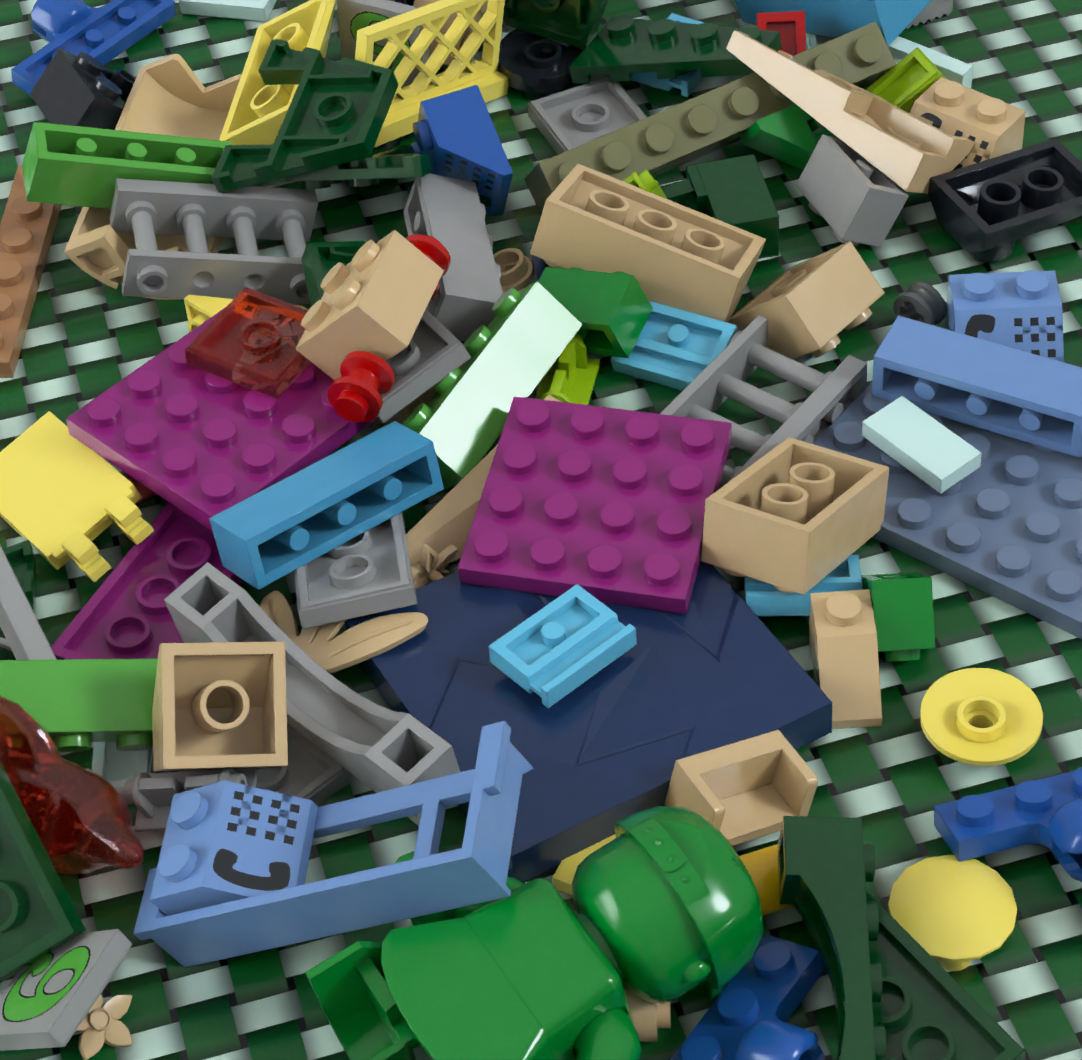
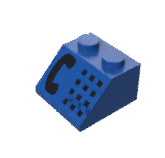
(464, 144)

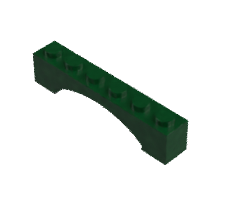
(825, 879)

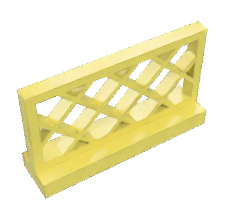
(460, 72)

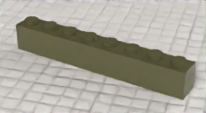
(711, 118)

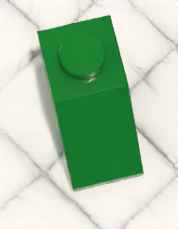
(902, 613)

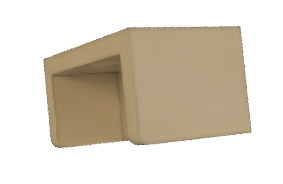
(745, 786)

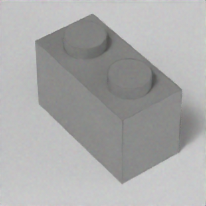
(850, 193)

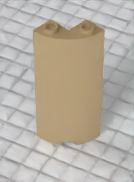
(164, 102)

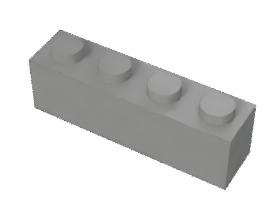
(456, 218)

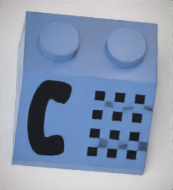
(1009, 310)
(231, 846)

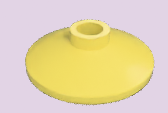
(981, 716)

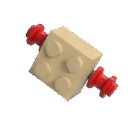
(370, 317)

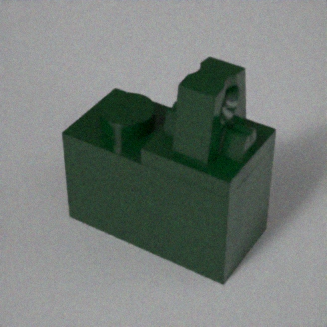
(732, 193)

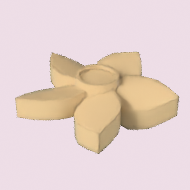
(432, 565)
(103, 1026)

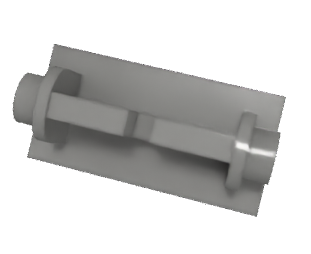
(154, 791)

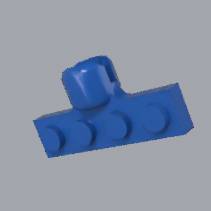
(87, 29)
(1024, 814)
(754, 1009)

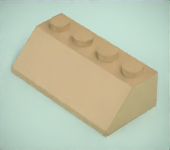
(669, 248)

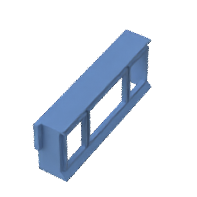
(376, 895)

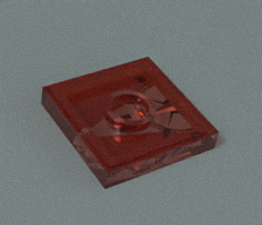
(253, 343)

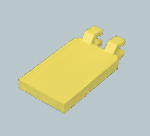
(65, 496)

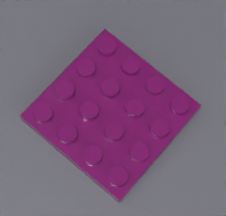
(207, 437)
(596, 503)

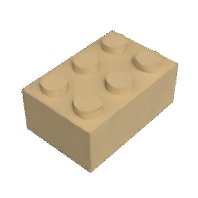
(794, 515)

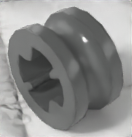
(921, 304)

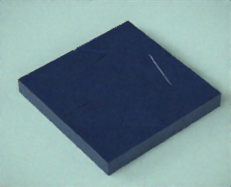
(617, 736)

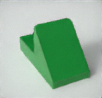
(785, 136)

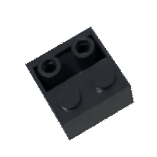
(82, 91)

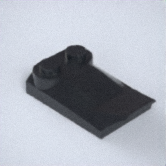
(1008, 198)

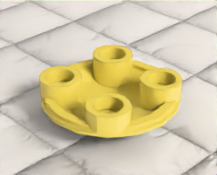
(954, 909)

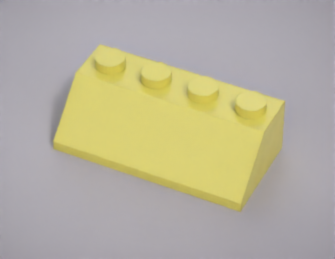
(261, 108)

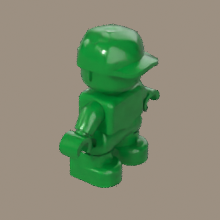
(533, 978)

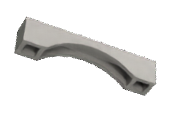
(366, 739)

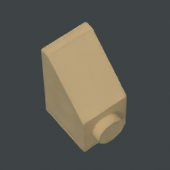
(846, 656)

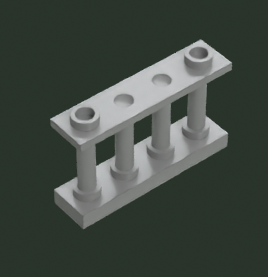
(200, 212)
(803, 421)

